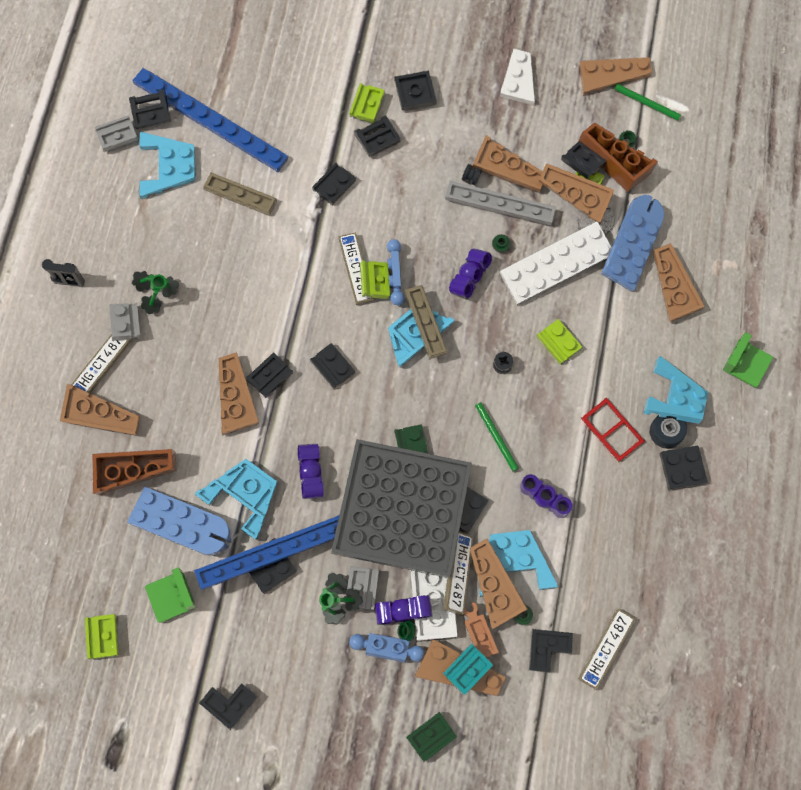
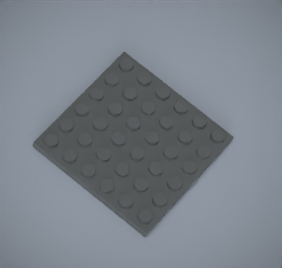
(402, 508)

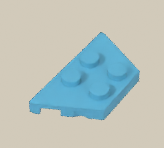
(406, 337)

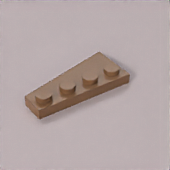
(610, 72)
(501, 163)
(578, 191)
(677, 289)
(235, 398)
(91, 411)
(498, 590)
(440, 657)

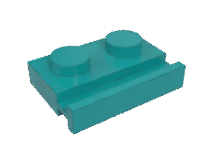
(467, 669)

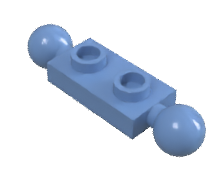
(397, 296)
(387, 647)

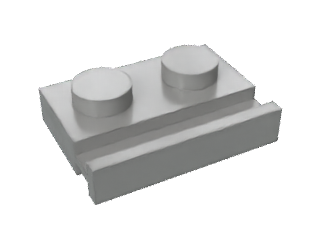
(116, 133)
(124, 321)
(366, 582)

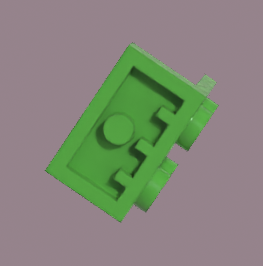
(747, 362)
(170, 596)

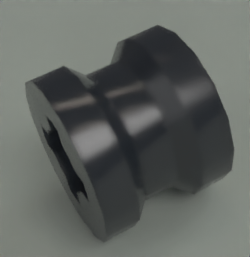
(471, 174)
(502, 367)

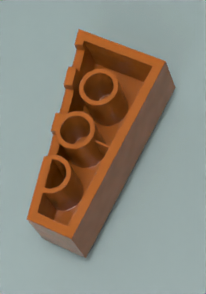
(622, 162)
(124, 469)

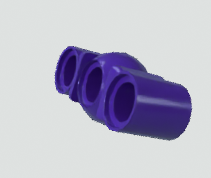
(470, 273)
(310, 471)
(555, 499)
(403, 610)

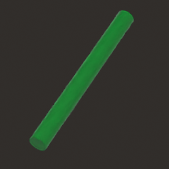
(650, 103)
(497, 437)

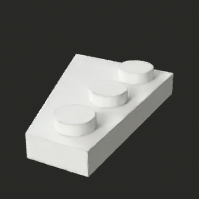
(519, 79)

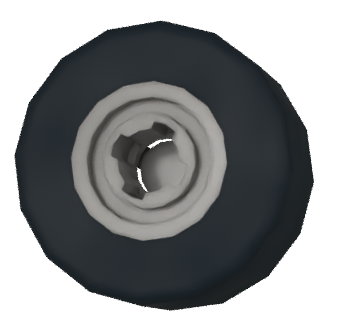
(663, 435)

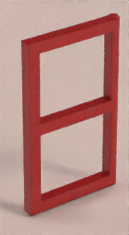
(602, 437)

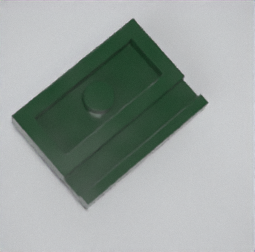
(411, 438)
(431, 737)

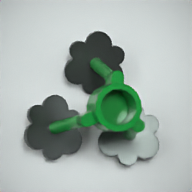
(158, 284)
(330, 600)

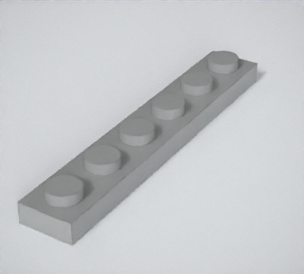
(500, 203)

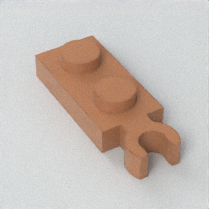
(479, 632)

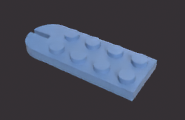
(634, 242)
(180, 522)

